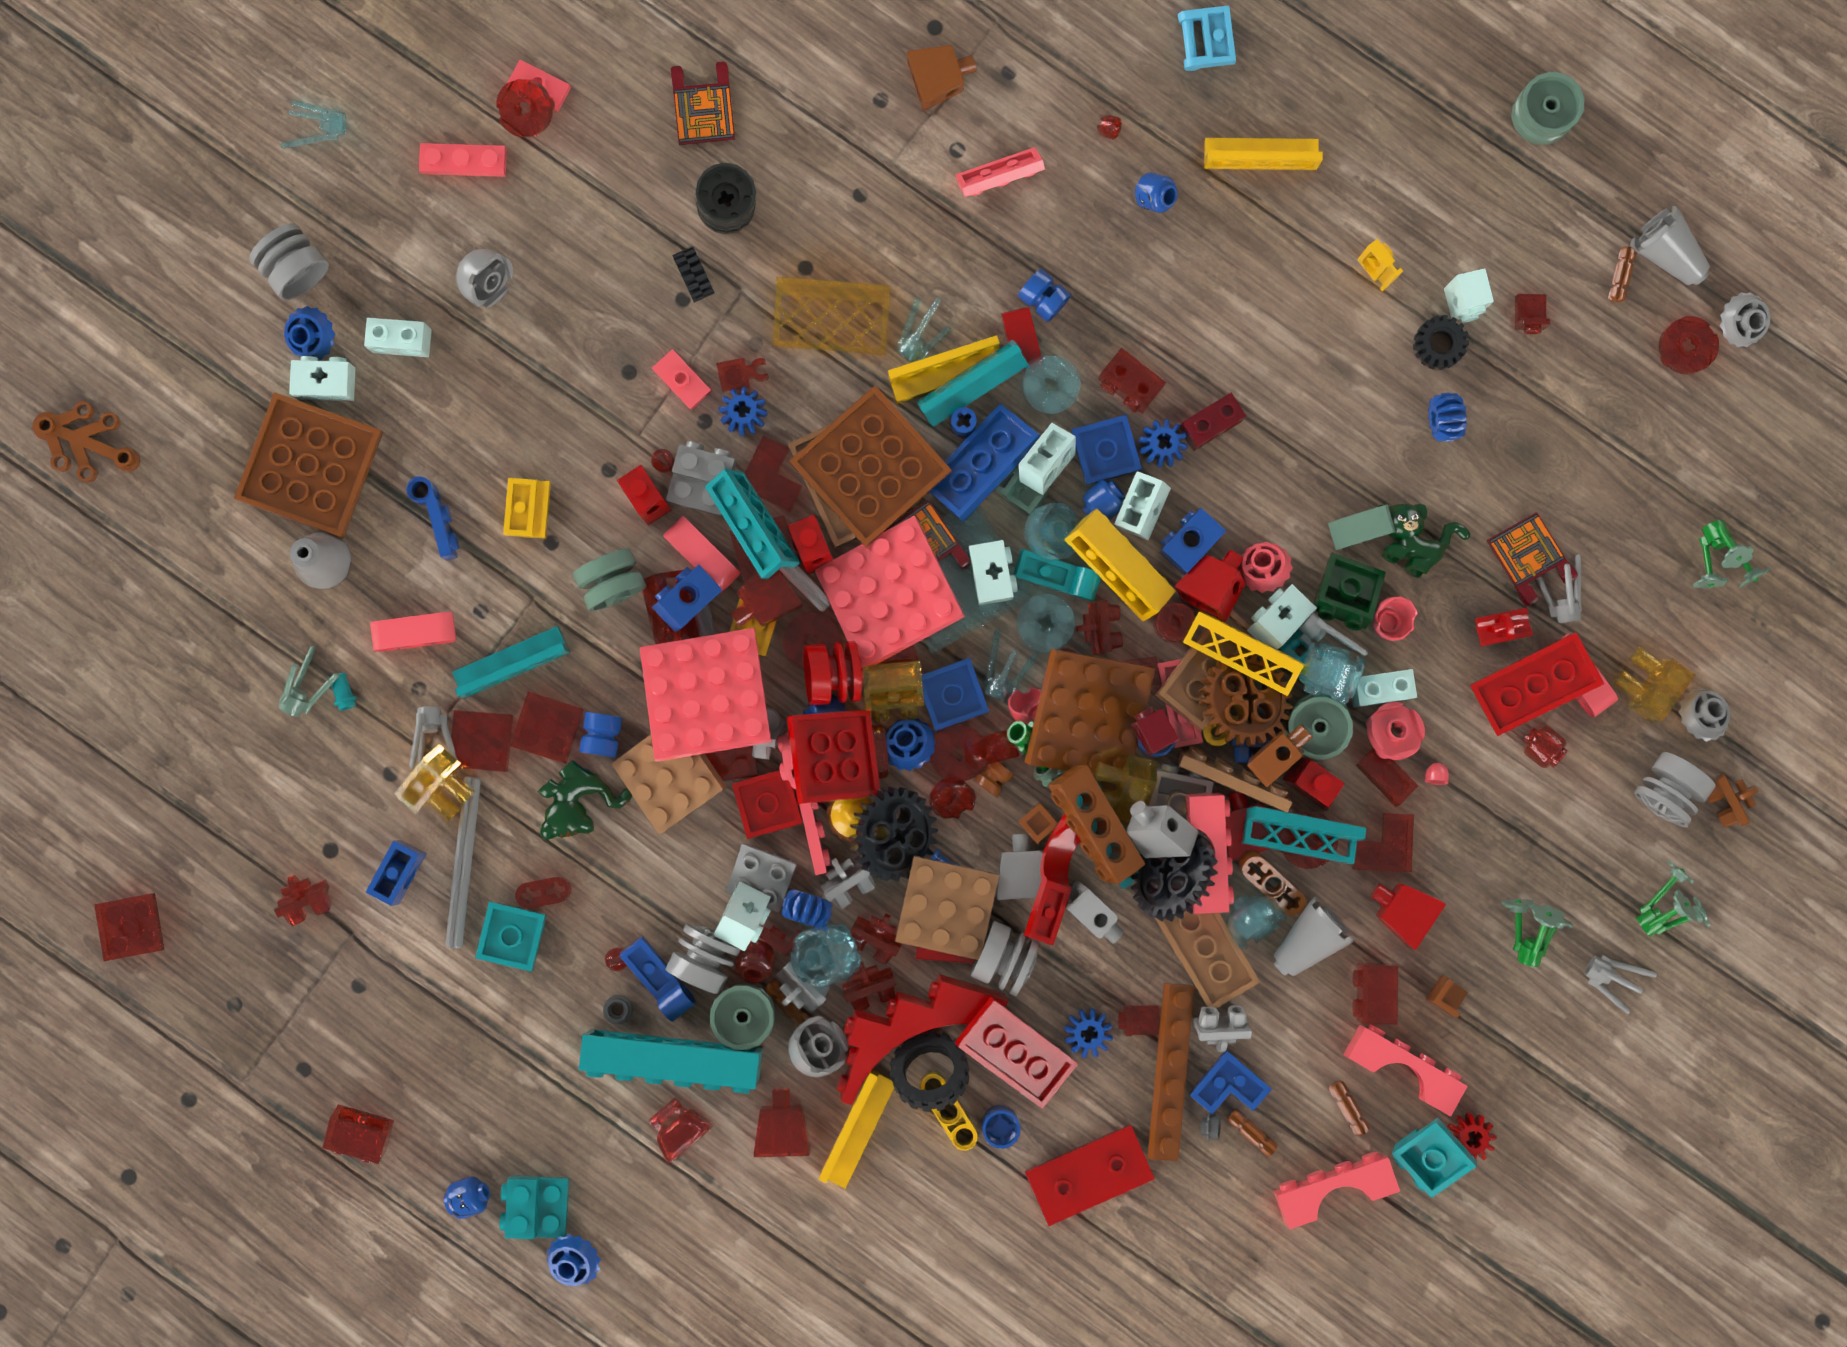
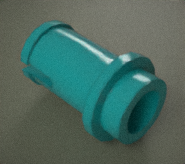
(343, 693)

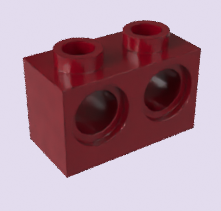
(1212, 421)
(1154, 730)

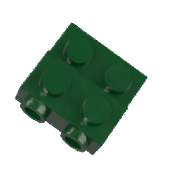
(1349, 592)

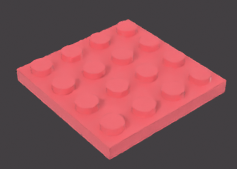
(890, 592)
(705, 694)

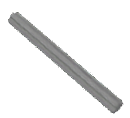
(462, 866)

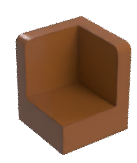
(1038, 823)
(1447, 996)

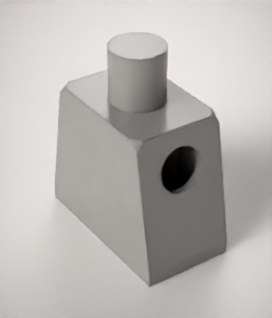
(1160, 831)
(1019, 870)
(1086, 905)

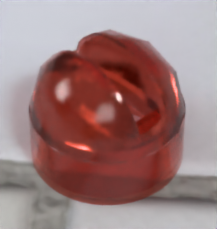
(1110, 126)
(667, 455)
(613, 953)

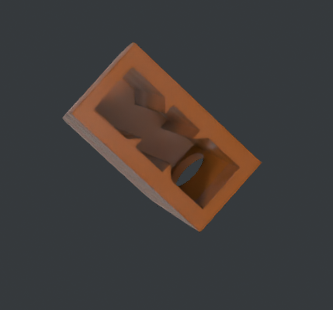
(938, 73)
(1270, 763)

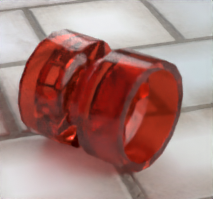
(1173, 622)

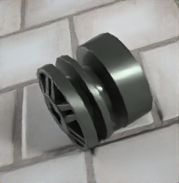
(726, 182)

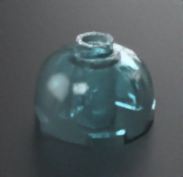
(1048, 528)
(1254, 919)

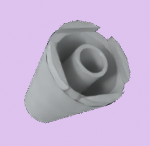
(1672, 247)
(321, 560)
(1311, 939)

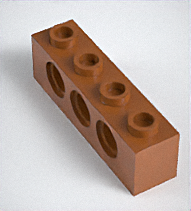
(1124, 856)

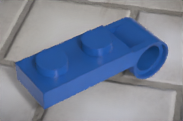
(439, 516)
(649, 967)

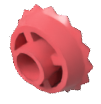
(1272, 569)

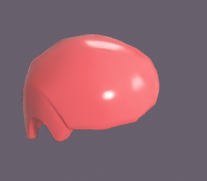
(1394, 618)
(1024, 705)

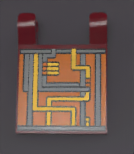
(703, 110)
(937, 533)
(1527, 553)

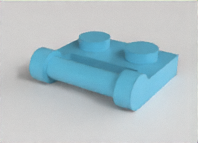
(1216, 37)

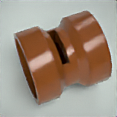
(994, 778)

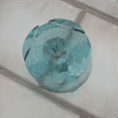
(1066, 383)
(1038, 608)
(1331, 672)
(825, 955)

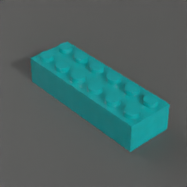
(669, 1059)

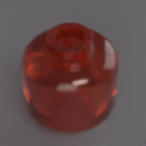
(1545, 746)
(755, 962)

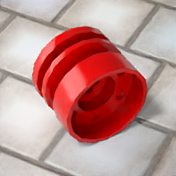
(832, 673)

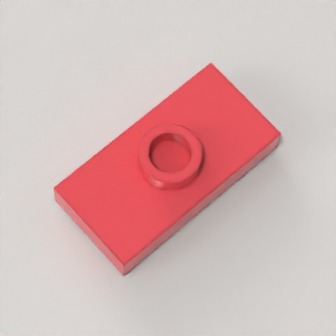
(556, 88)
(681, 379)

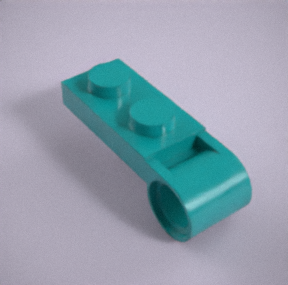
(1057, 575)

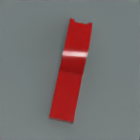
(1054, 886)

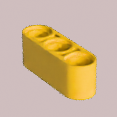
(955, 1123)

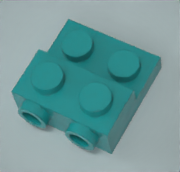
(1433, 1157)
(535, 1207)

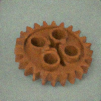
(1221, 699)

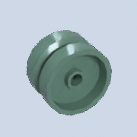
(1547, 108)
(609, 579)
(1326, 741)
(733, 1030)

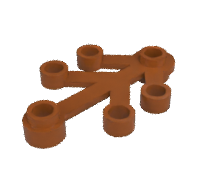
(80, 440)

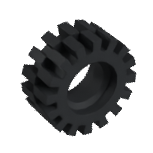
(693, 274)
(1450, 328)

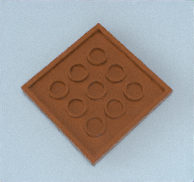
(308, 465)
(870, 466)
(1087, 711)

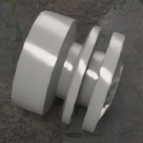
(288, 261)
(1671, 794)
(1005, 958)
(702, 960)

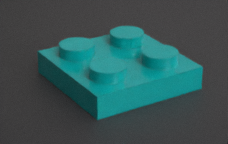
(511, 936)

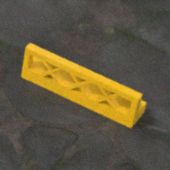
(1262, 153)
(932, 372)
(1248, 642)
(857, 1129)

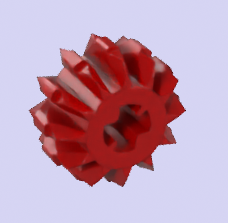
(1481, 1134)

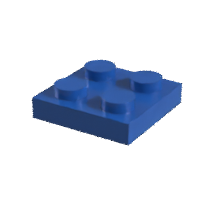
(1106, 450)
(953, 694)

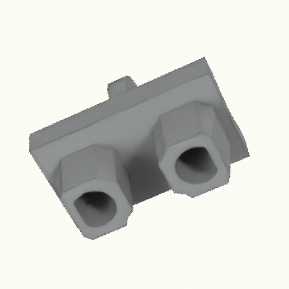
(777, 728)
(843, 878)
(798, 992)
(1222, 1029)

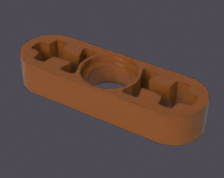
(1269, 871)

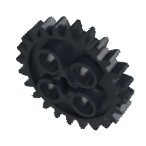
(892, 833)
(1174, 883)

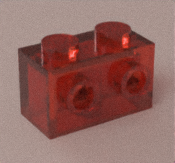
(1131, 381)
(1376, 993)
(358, 1134)

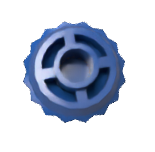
(309, 333)
(909, 744)
(573, 1260)

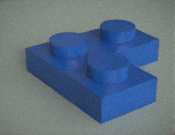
(1228, 1077)

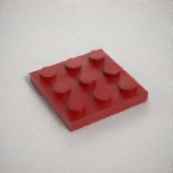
(833, 756)

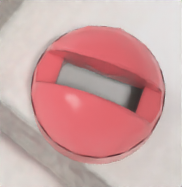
(1437, 774)

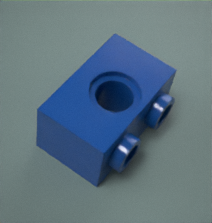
(1207, 534)
(701, 590)
(396, 872)

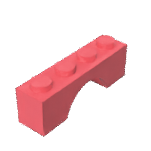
(1208, 814)
(1436, 1087)
(1302, 1199)

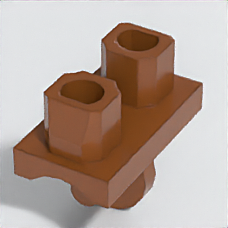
(1734, 813)

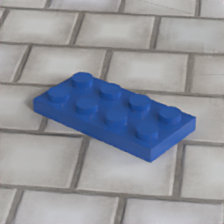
(984, 461)

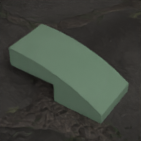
(1020, 494)
(1361, 527)

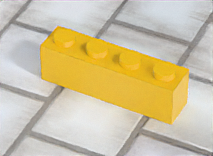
(1120, 565)

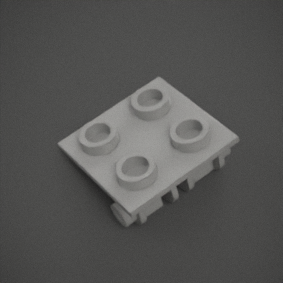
(764, 873)

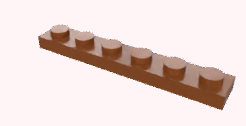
(1171, 1072)

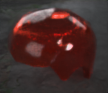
(951, 798)

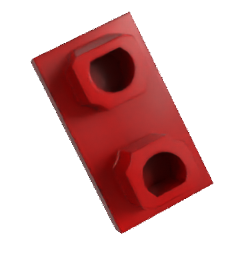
(1503, 627)

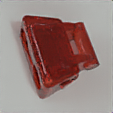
(682, 1132)

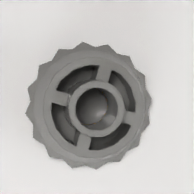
(1745, 319)
(1704, 714)

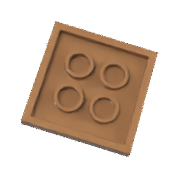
(670, 787)
(947, 907)

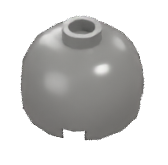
(483, 277)
(817, 1047)

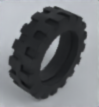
(937, 1097)

